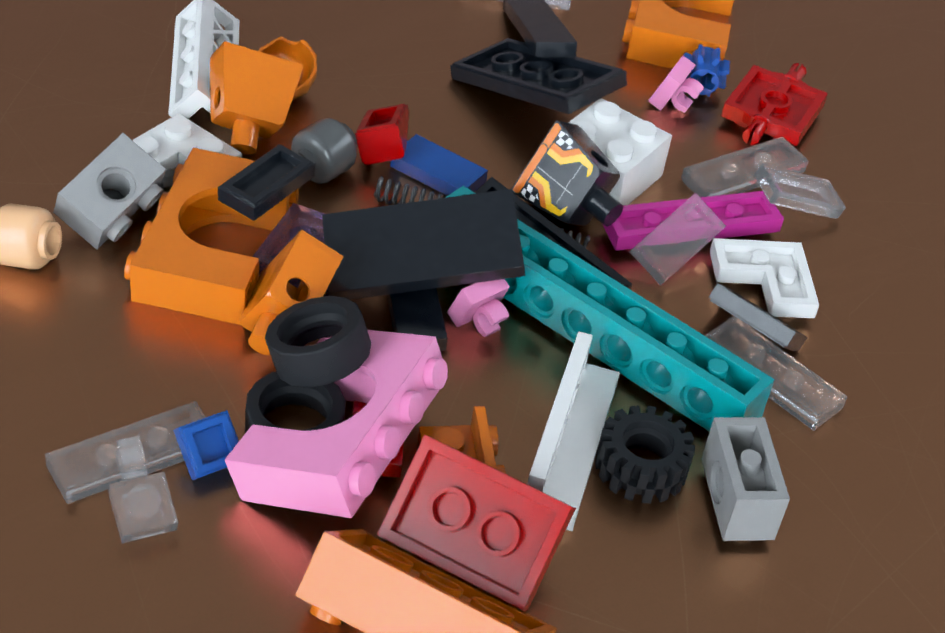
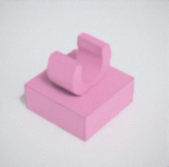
(675, 85)
(482, 305)

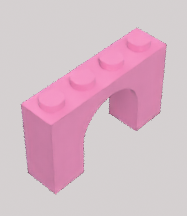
(340, 464)

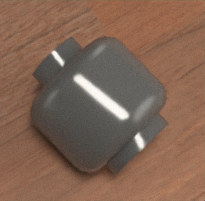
(327, 145)

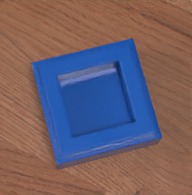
(206, 444)

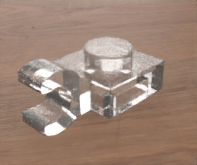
(141, 500)

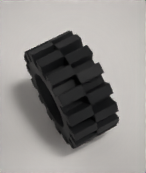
(639, 474)

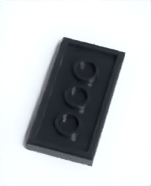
(548, 82)
(424, 245)

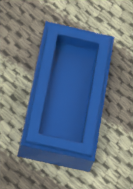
(439, 167)

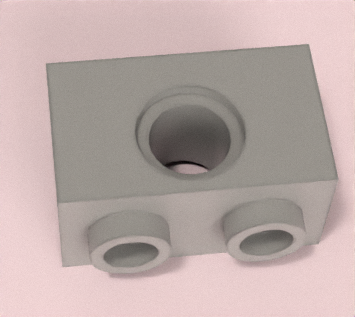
(121, 168)
(744, 479)

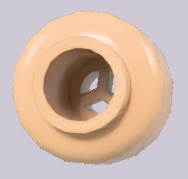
(28, 236)

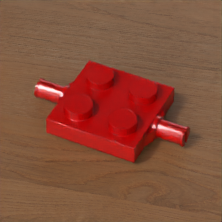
(774, 104)

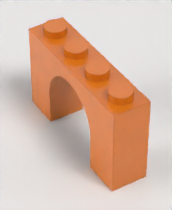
(663, 35)
(178, 271)

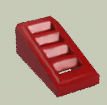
(383, 134)

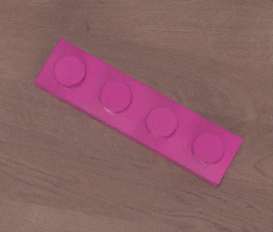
(740, 212)

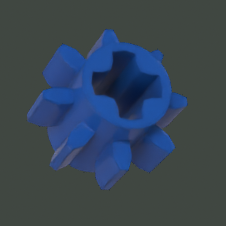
(709, 69)

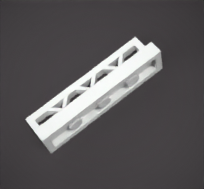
(194, 43)
(574, 428)

